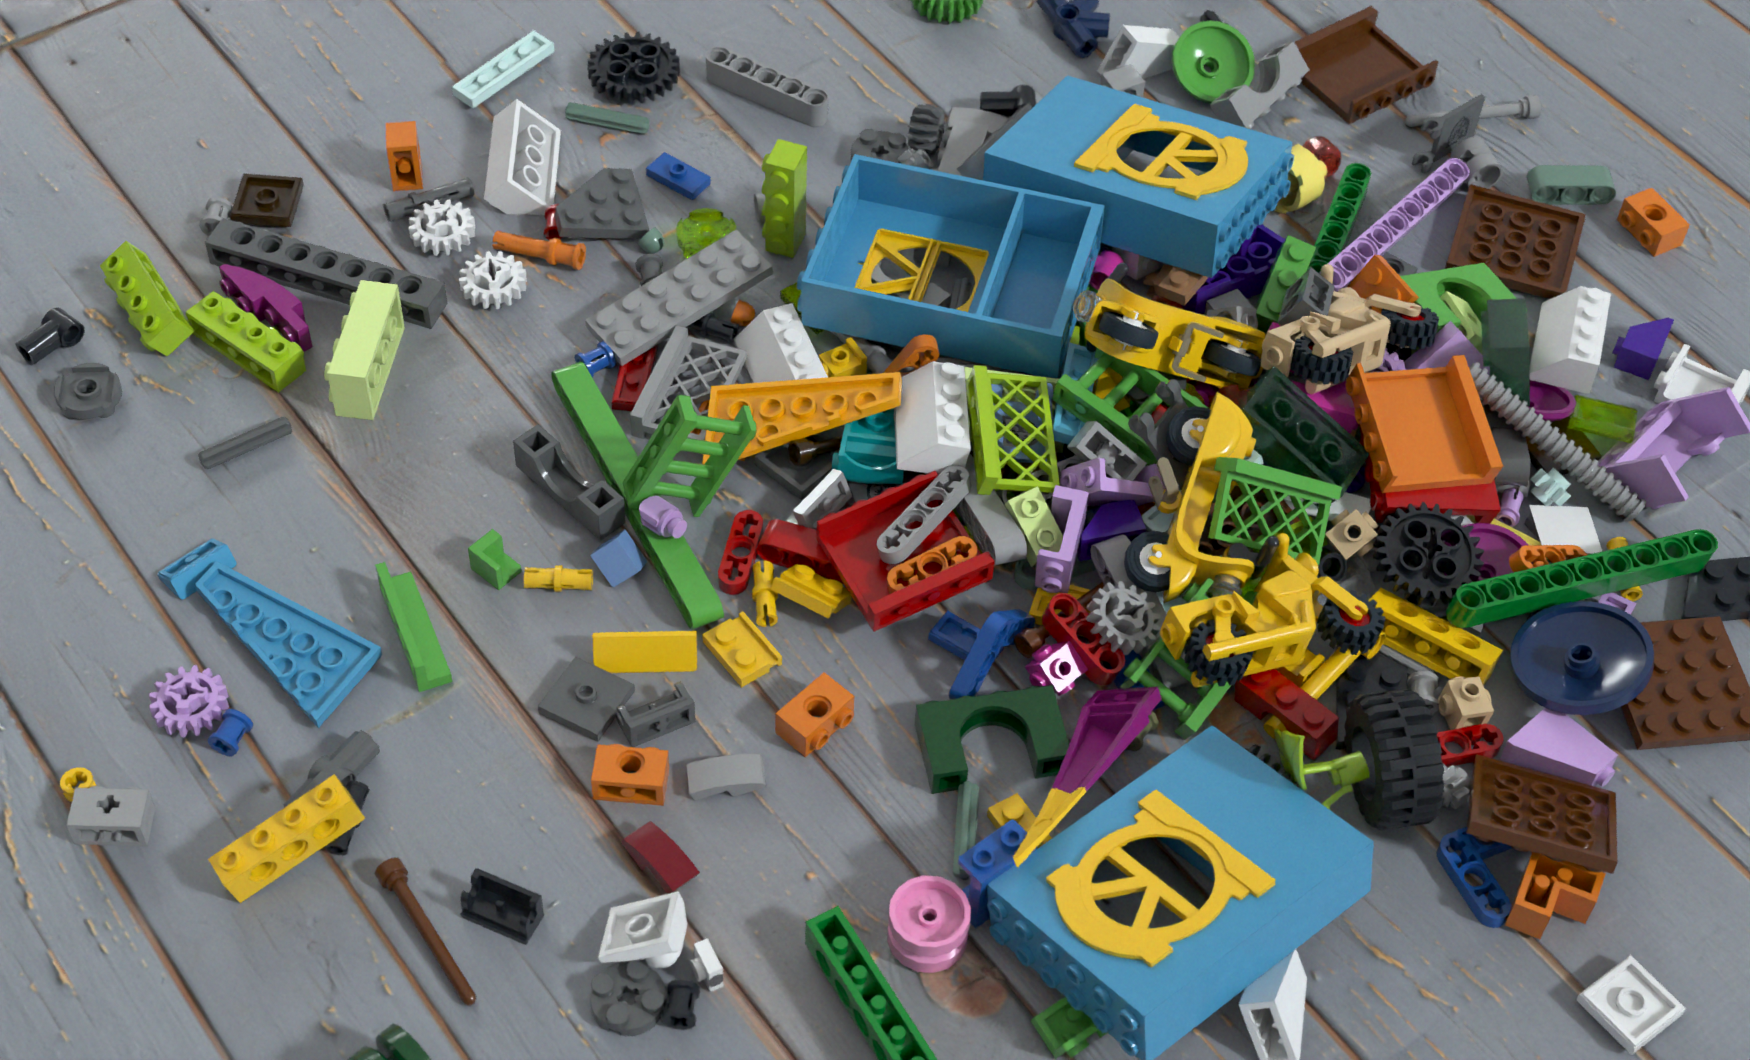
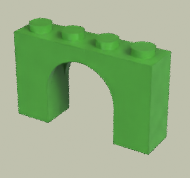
(1469, 282)

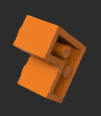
(1550, 888)

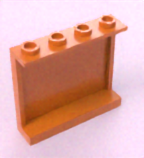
(1424, 427)

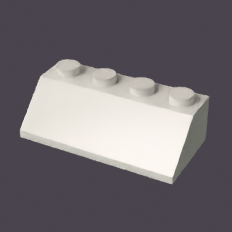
(522, 161)
(1570, 339)
(778, 347)
(932, 419)

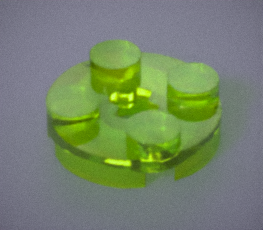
(691, 230)

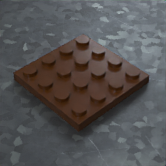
(1519, 239)
(1694, 688)
(1543, 814)

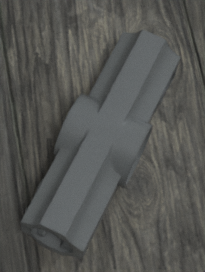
(344, 763)

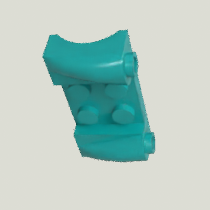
(869, 451)

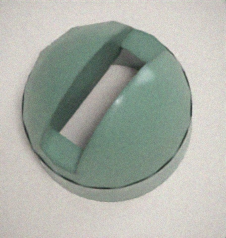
(652, 241)

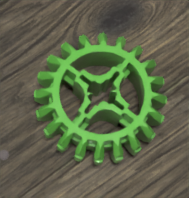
(947, 9)

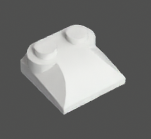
(645, 930)

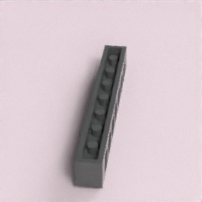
(321, 269)

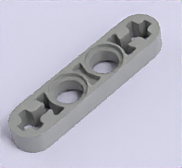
(930, 517)

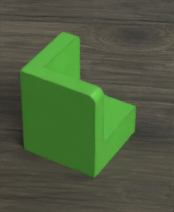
(491, 562)

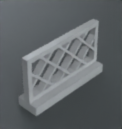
(666, 372)

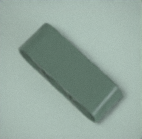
(1571, 184)

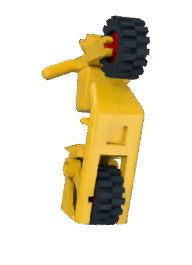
(1273, 629)

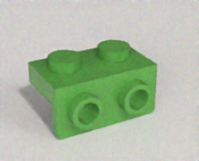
(1065, 1028)

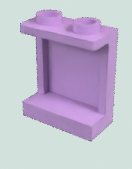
(1092, 478)
(1056, 568)

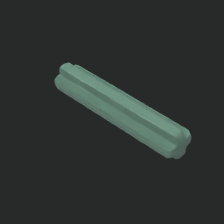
(607, 118)
(965, 824)

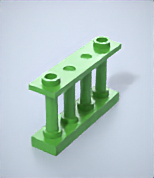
(1086, 406)
(672, 438)
(1190, 715)

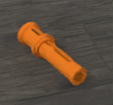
(553, 250)

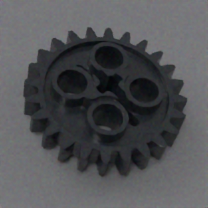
(633, 67)
(1397, 545)

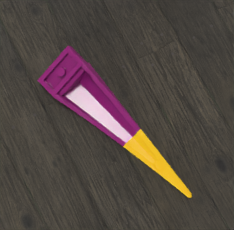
(1102, 733)

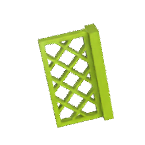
(985, 438)

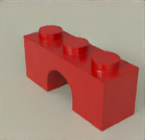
(1295, 708)

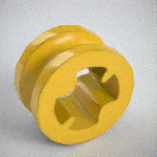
(71, 779)

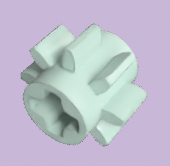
(1550, 487)

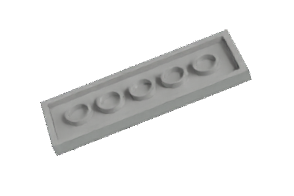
(679, 296)

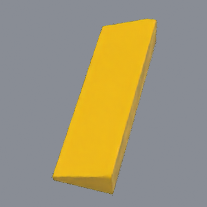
(645, 651)

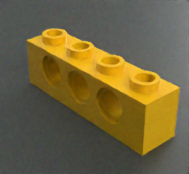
(1434, 640)
(286, 838)

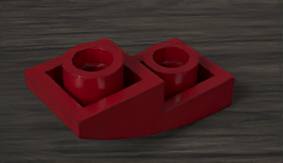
(662, 856)

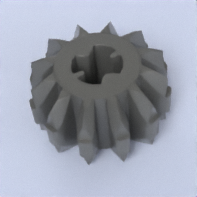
(926, 128)

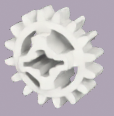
(441, 227)
(492, 280)

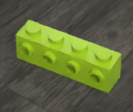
(784, 198)
(146, 299)
(246, 341)

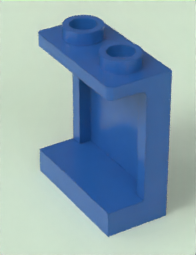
(987, 862)

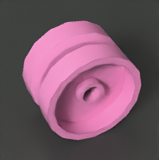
(928, 924)

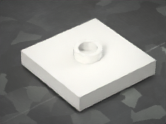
(1631, 1004)

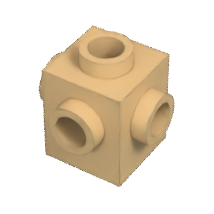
(1343, 543)
(1465, 702)

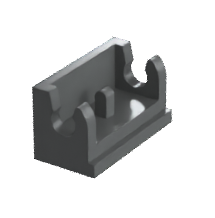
(657, 716)

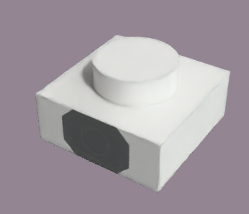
(707, 966)

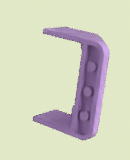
(1668, 438)

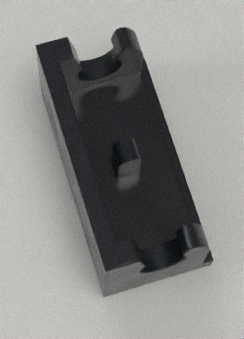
(502, 906)

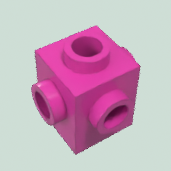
(1056, 666)

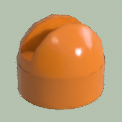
(743, 313)

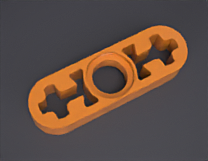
(915, 354)
(936, 554)
(1537, 554)

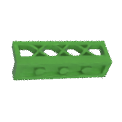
(413, 629)

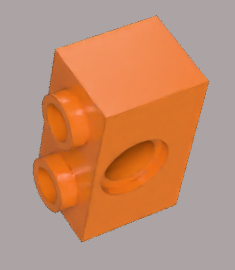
(404, 156)
(1653, 222)
(820, 698)
(644, 786)

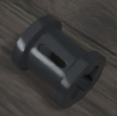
(681, 1004)

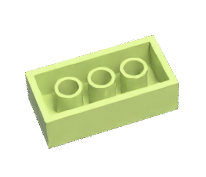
(365, 350)

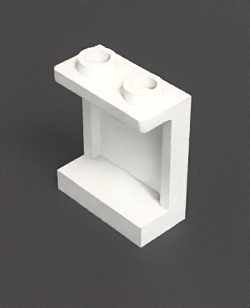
(1691, 378)

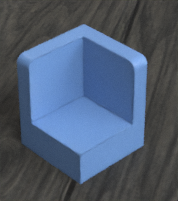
(618, 558)

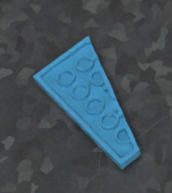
(299, 648)

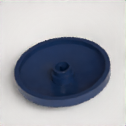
(1582, 658)

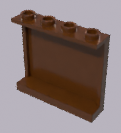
(1360, 67)

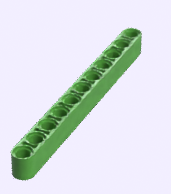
(615, 458)

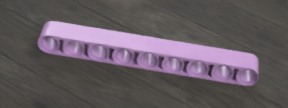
(1398, 221)

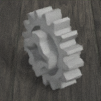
(1123, 618)

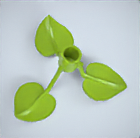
(1341, 771)

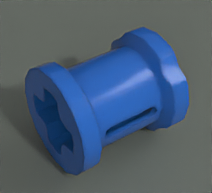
(603, 353)
(230, 732)

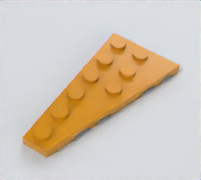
(802, 406)

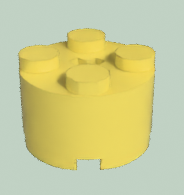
(1306, 180)

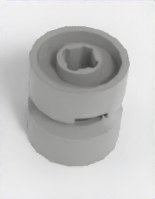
(1482, 164)

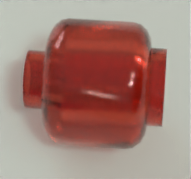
(1325, 151)

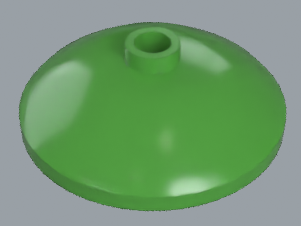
(1219, 48)

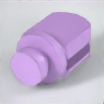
(662, 517)

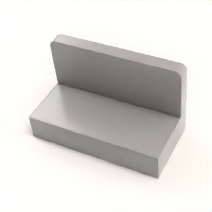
(824, 499)

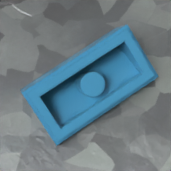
(186, 571)

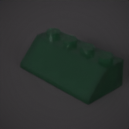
(1507, 344)
(1299, 434)

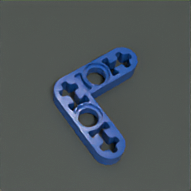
(996, 632)
(1472, 862)

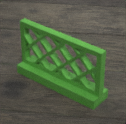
(1271, 481)

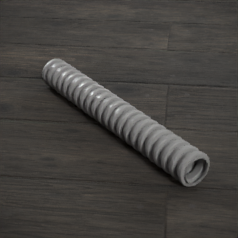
(1556, 445)

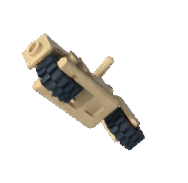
(1330, 346)

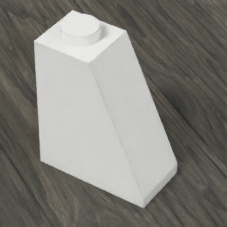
(1143, 47)
(1276, 1010)

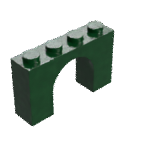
(1026, 712)

